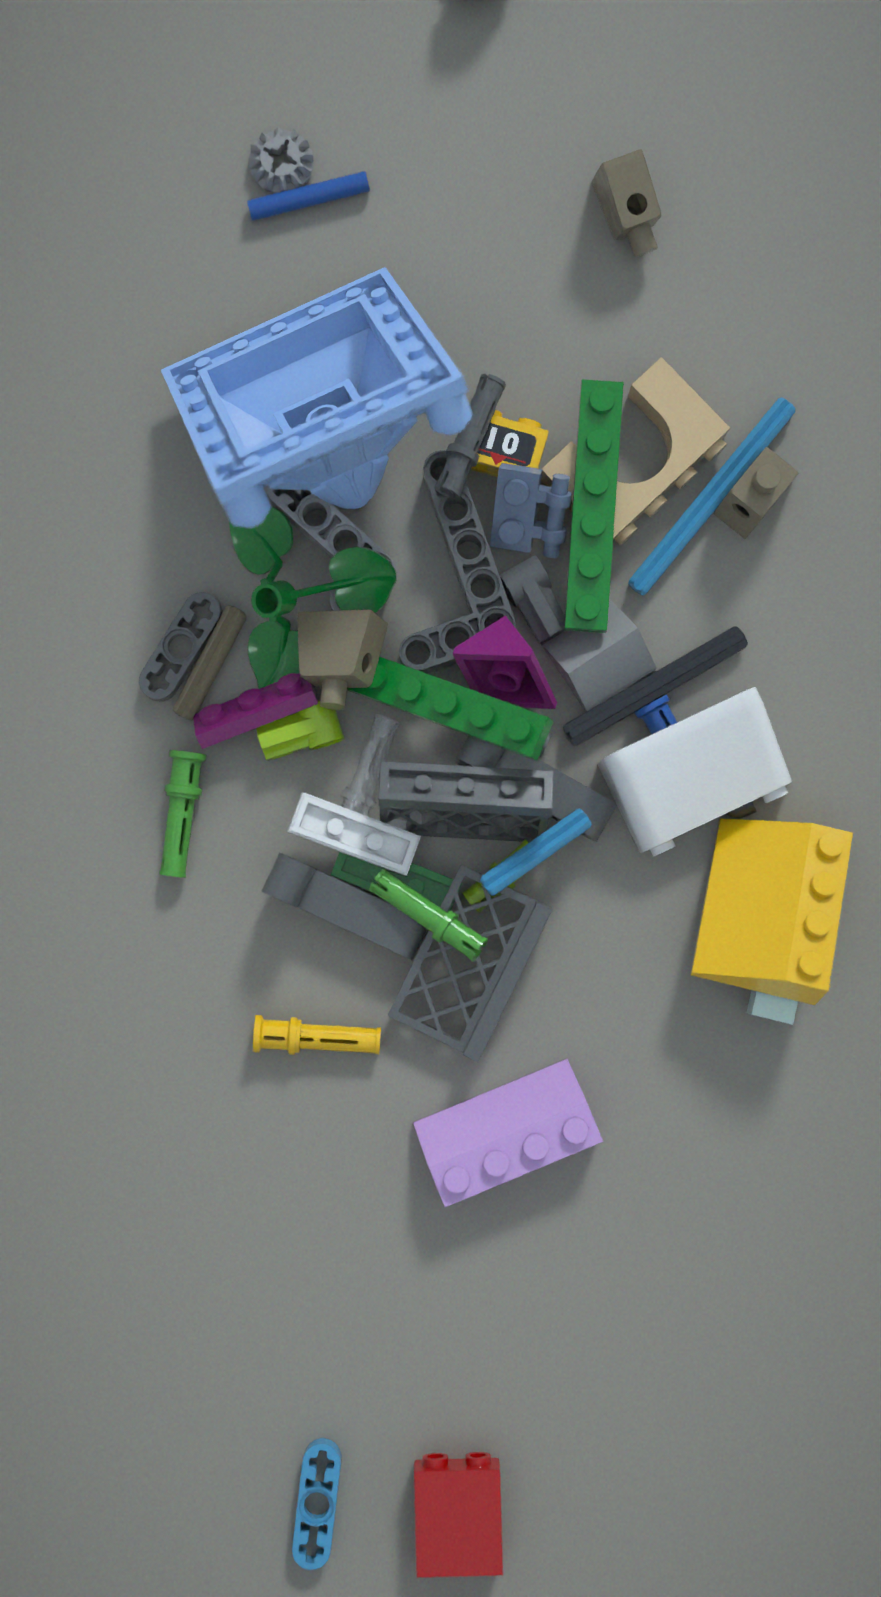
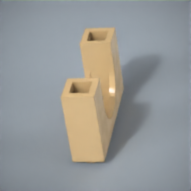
(690, 434)

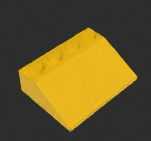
(773, 907)

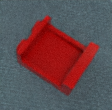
(458, 1516)

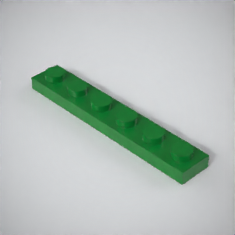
(593, 506)
(458, 708)

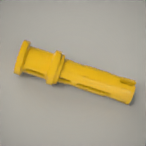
(294, 1036)

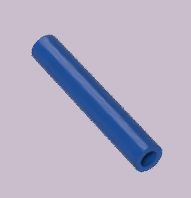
(308, 196)

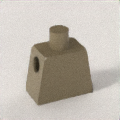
(625, 185)
(756, 492)
(339, 651)

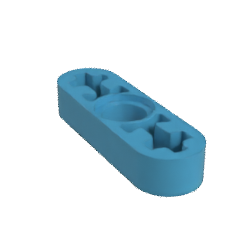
(324, 1535)

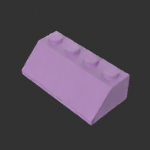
(507, 1132)

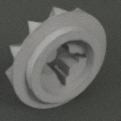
(287, 175)

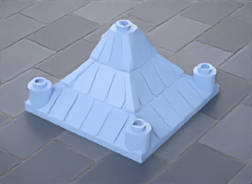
(316, 398)

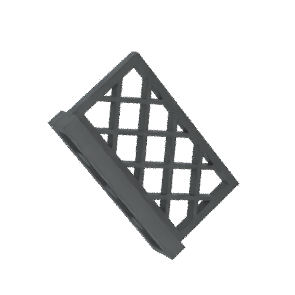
(470, 789)
(501, 982)

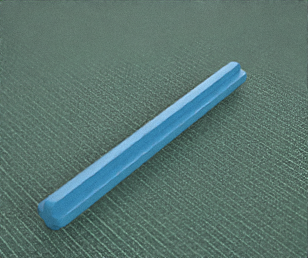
(711, 496)

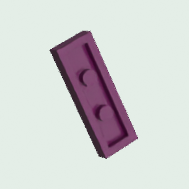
(253, 709)

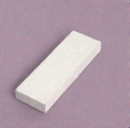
(353, 834)

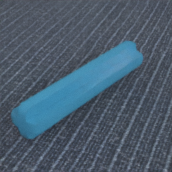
(535, 852)

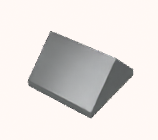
(601, 663)

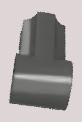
(530, 590)

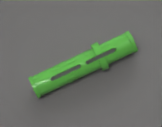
(441, 923)

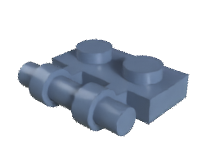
(516, 510)

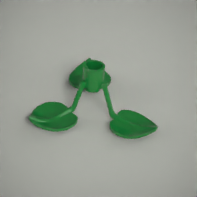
(359, 575)

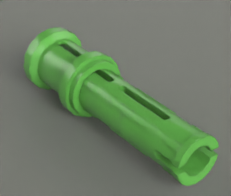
(182, 791)

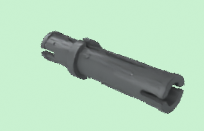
(463, 452)

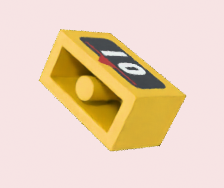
(511, 443)

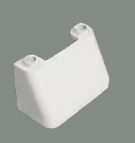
(696, 771)

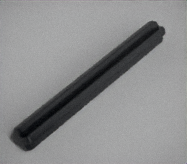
(655, 685)

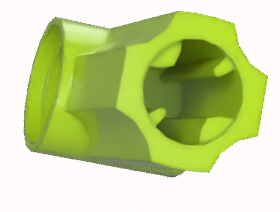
(308, 728)

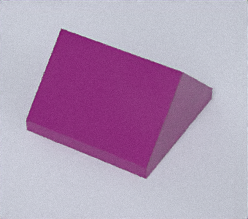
(504, 667)

